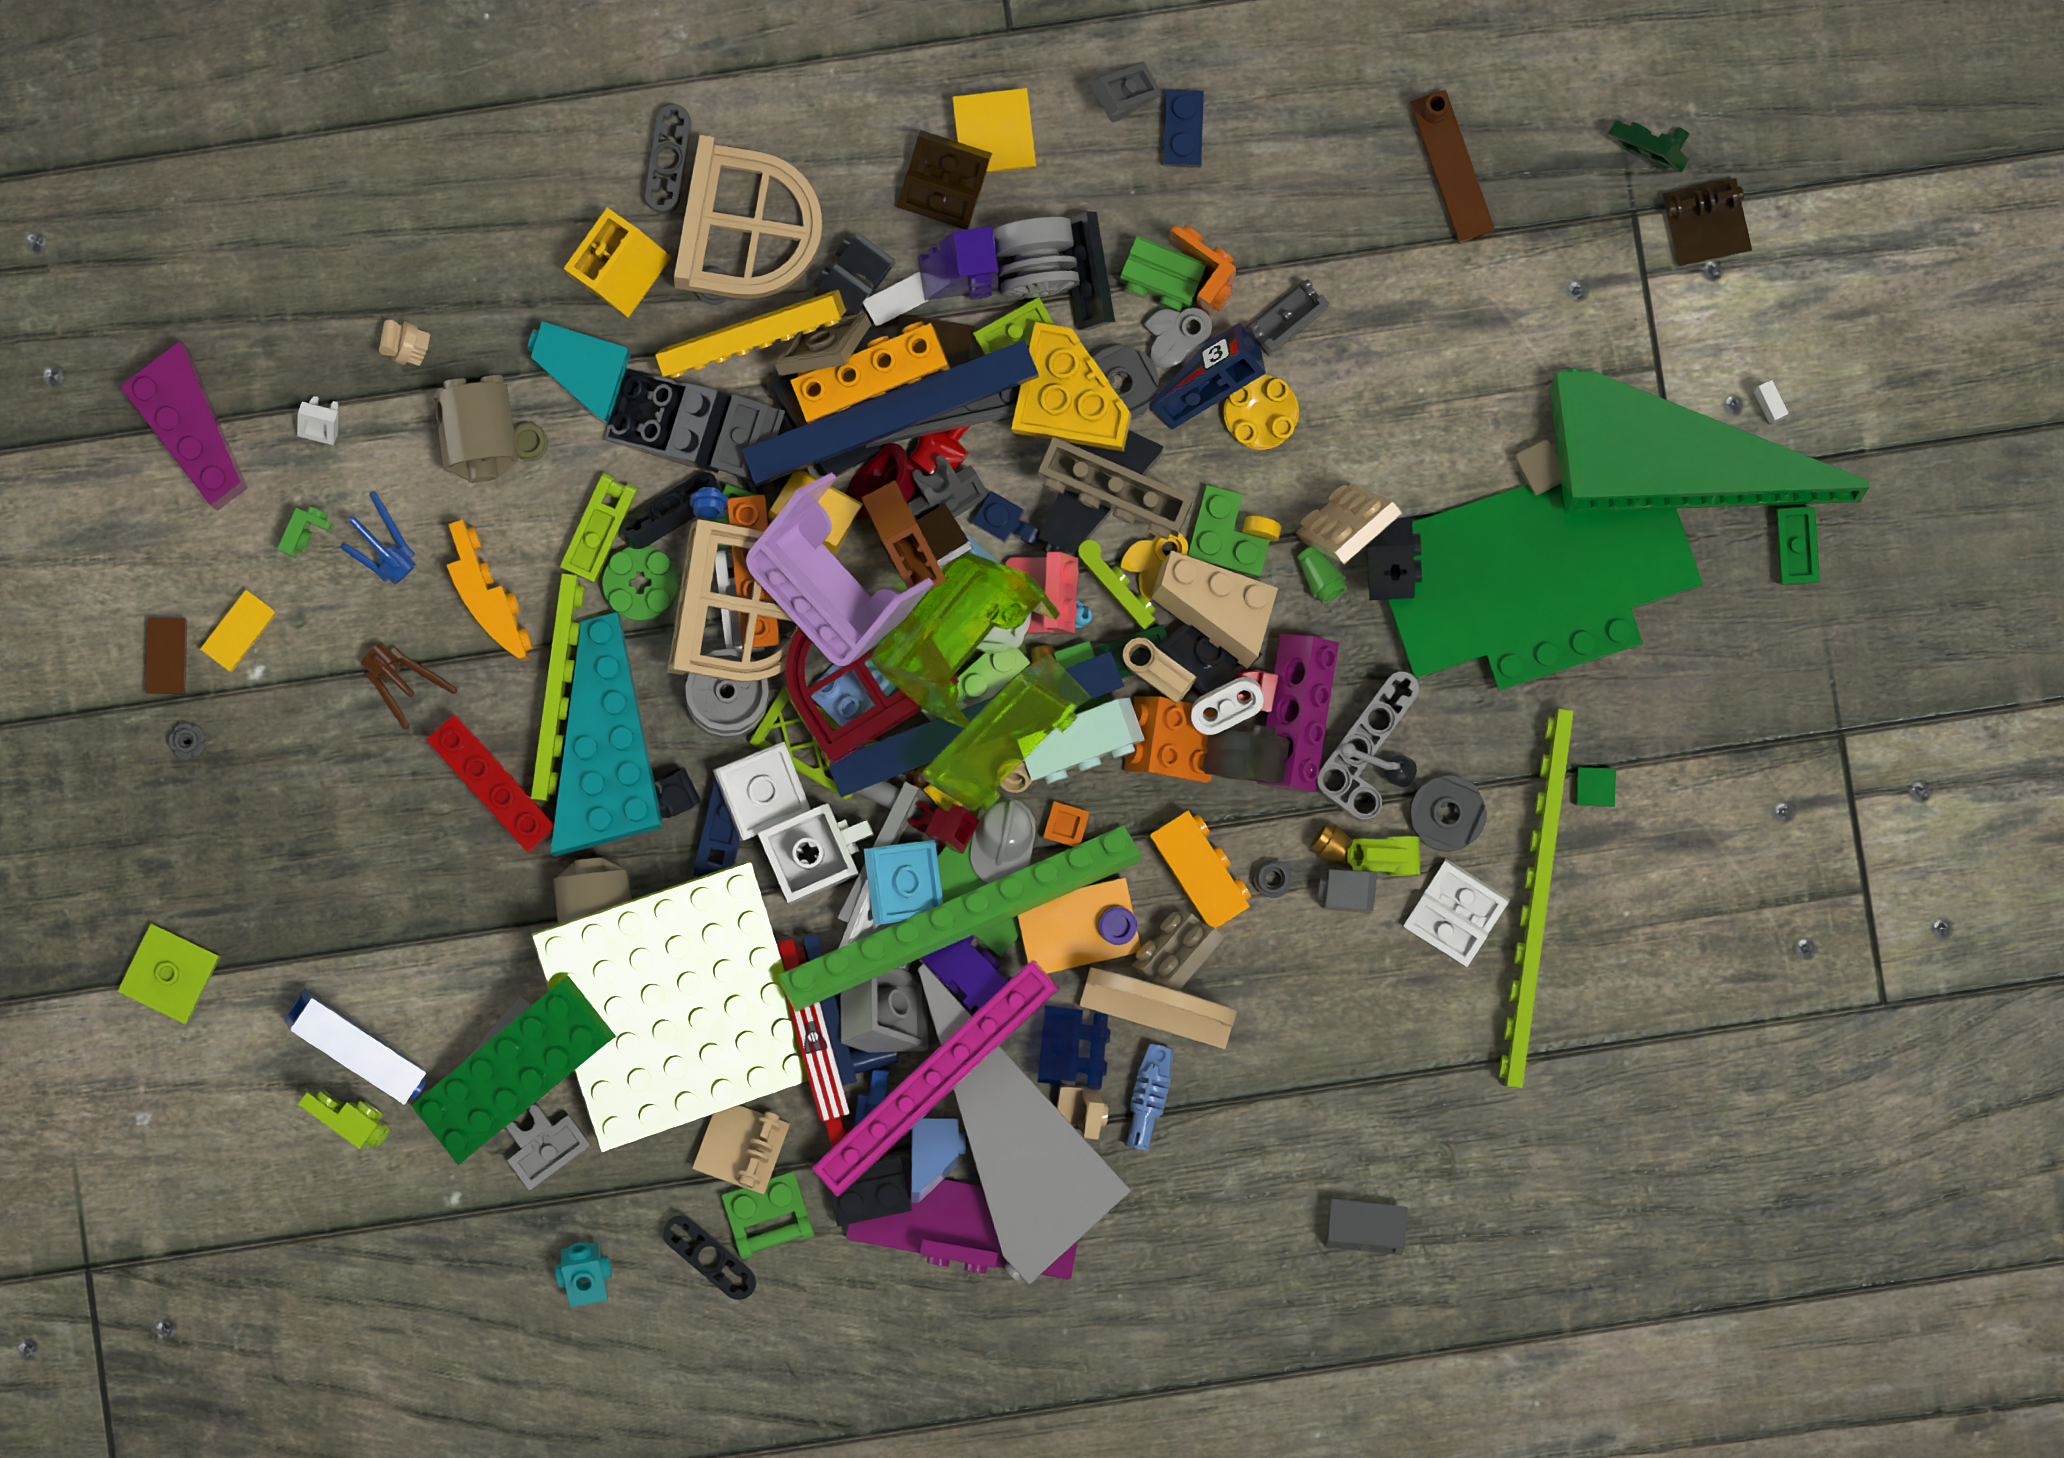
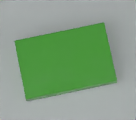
(960, 878)

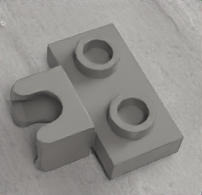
(545, 1147)

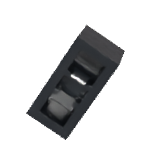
(1392, 563)

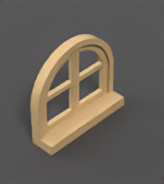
(700, 217)
(696, 598)
(1158, 1007)

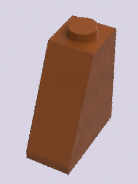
(902, 536)

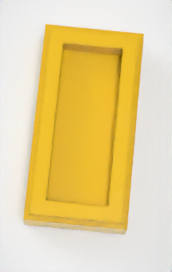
(238, 631)

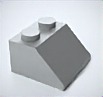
(886, 1014)

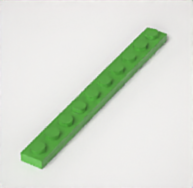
(959, 918)

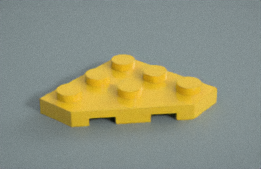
(1070, 396)

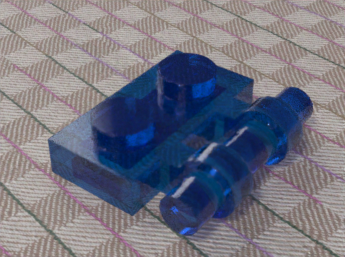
(1061, 1044)

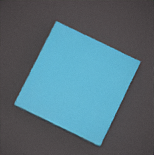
(903, 880)

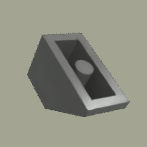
(1348, 890)

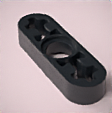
(639, 527)
(681, 1247)

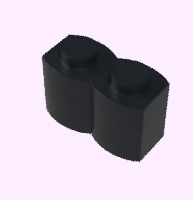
(856, 273)

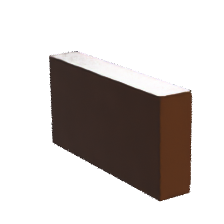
(166, 656)

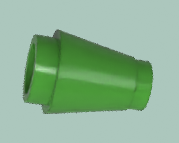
(1322, 576)

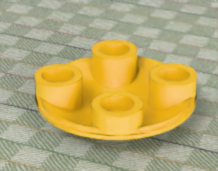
(1262, 413)

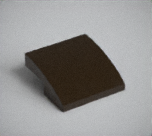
(944, 180)

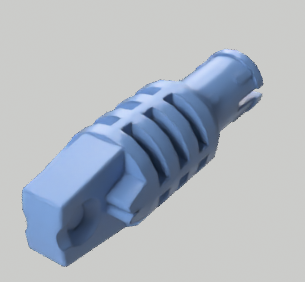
(1149, 1094)

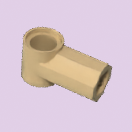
(1160, 671)

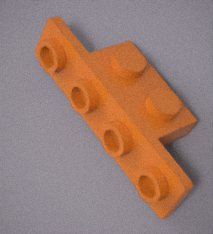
(752, 514)

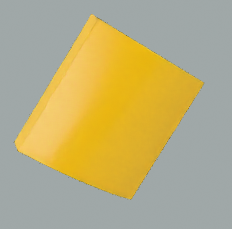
(999, 125)

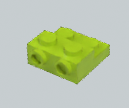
(355, 1122)

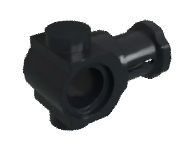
(675, 793)

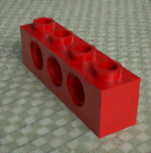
(492, 784)

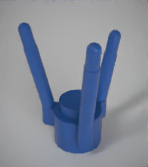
(394, 562)

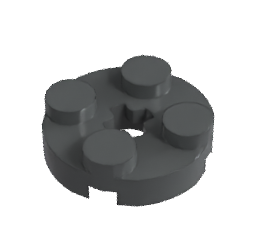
(1138, 368)
(1467, 803)

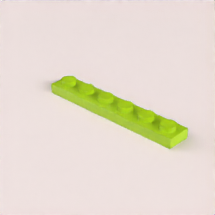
(555, 704)

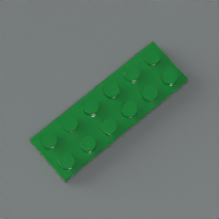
(513, 1070)

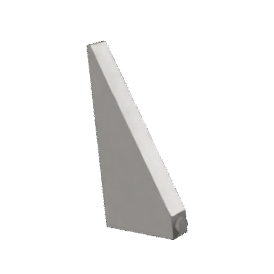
(1032, 1163)

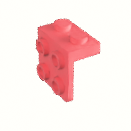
(1058, 579)

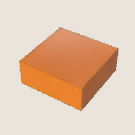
(1066, 824)

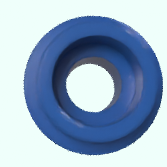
(708, 503)

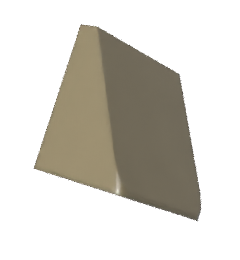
(1539, 466)

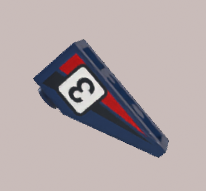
(1210, 376)

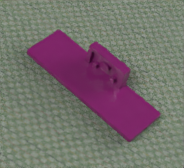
(948, 1226)

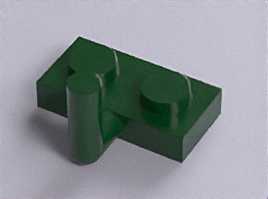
(1661, 150)

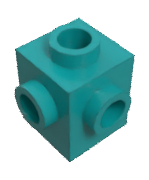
(584, 1273)

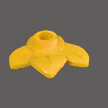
(1146, 558)

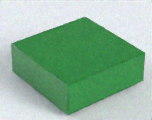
(1595, 787)

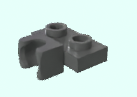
(956, 490)

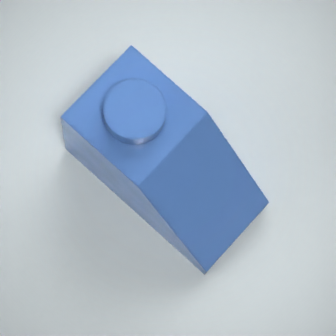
(934, 1154)

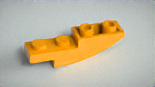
(490, 607)

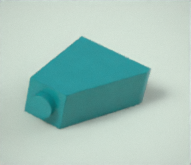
(582, 366)

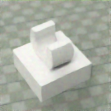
(318, 422)

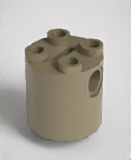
(475, 428)
(590, 887)

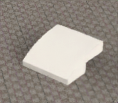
(1456, 912)

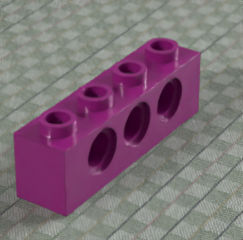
(1301, 705)

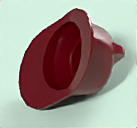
(887, 466)

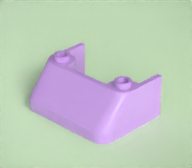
(817, 588)

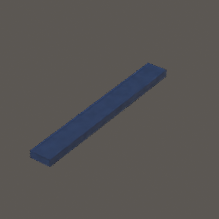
(890, 413)
(927, 741)

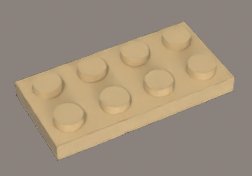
(1347, 522)

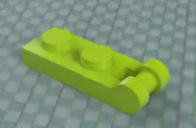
(598, 529)
(1115, 583)

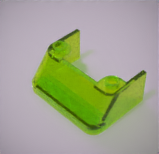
(951, 624)
(1006, 733)

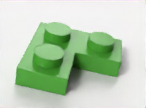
(1218, 543)

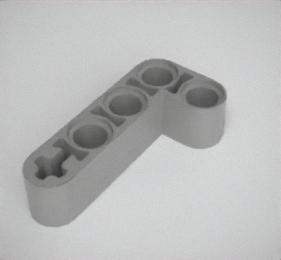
(1372, 740)

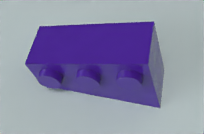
(961, 266)
(967, 972)

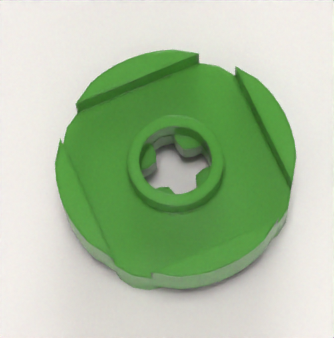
(656, 598)

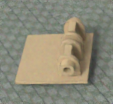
(742, 1147)

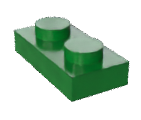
(1797, 546)

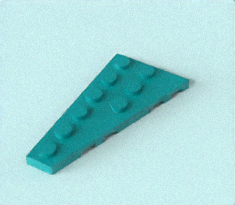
(606, 763)

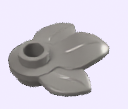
(1174, 341)

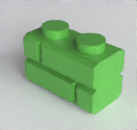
(1162, 274)

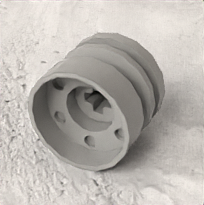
(1036, 264)

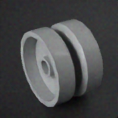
(724, 716)

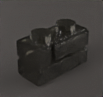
(1246, 754)

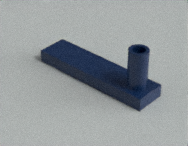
(847, 1062)

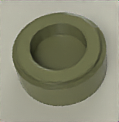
(530, 441)

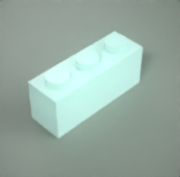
(1093, 735)

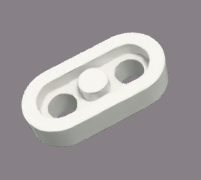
(1228, 706)

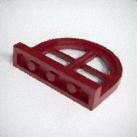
(862, 729)

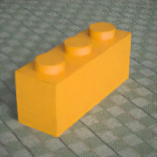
(1201, 869)

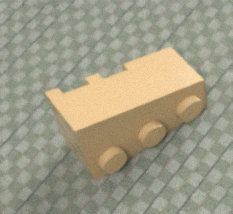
(1217, 603)

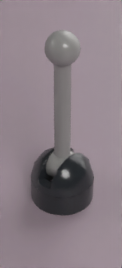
(1392, 766)

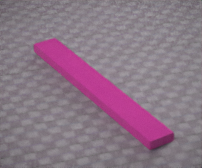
(935, 1078)

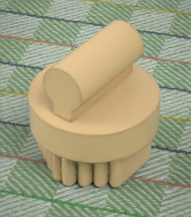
(403, 342)

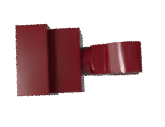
(948, 828)

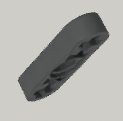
(681, 133)

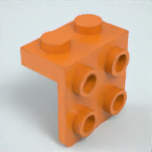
(1218, 288)
(1171, 740)

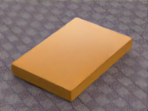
(1066, 929)

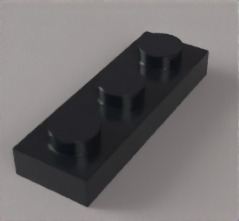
(1092, 295)

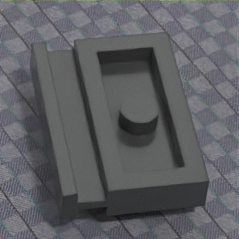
(743, 426)

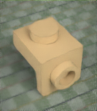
(1083, 1108)

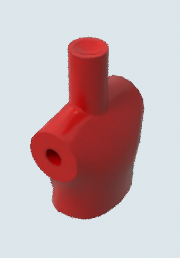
(937, 444)

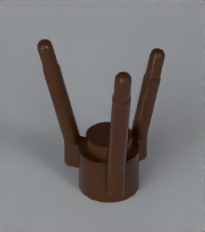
(384, 666)

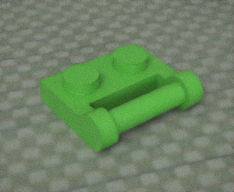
(750, 1208)

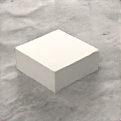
(1771, 402)

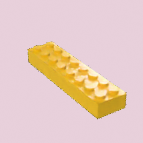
(745, 335)

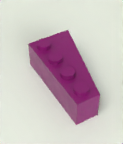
(182, 416)

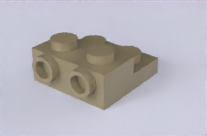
(1177, 950)

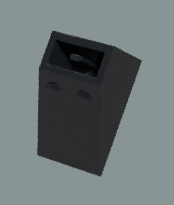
(668, 419)

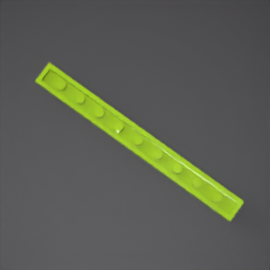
(1534, 915)

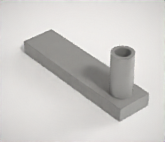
(902, 806)

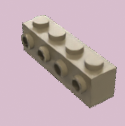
(1114, 487)

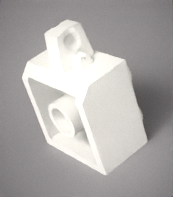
(820, 831)

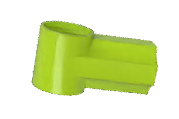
(1391, 855)

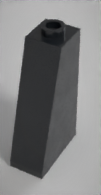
(1074, 522)

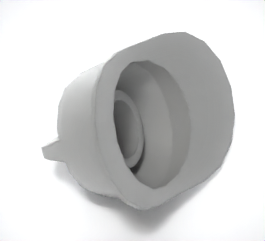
(1002, 840)

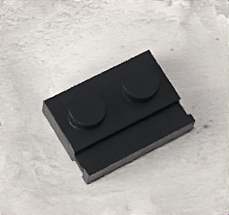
(874, 1195)

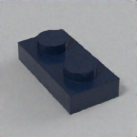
(1183, 128)

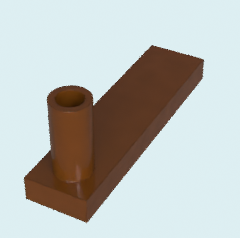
(1452, 166)

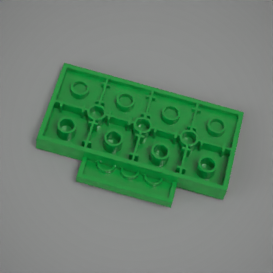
(1536, 584)

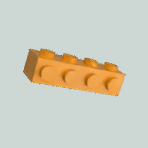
(871, 372)

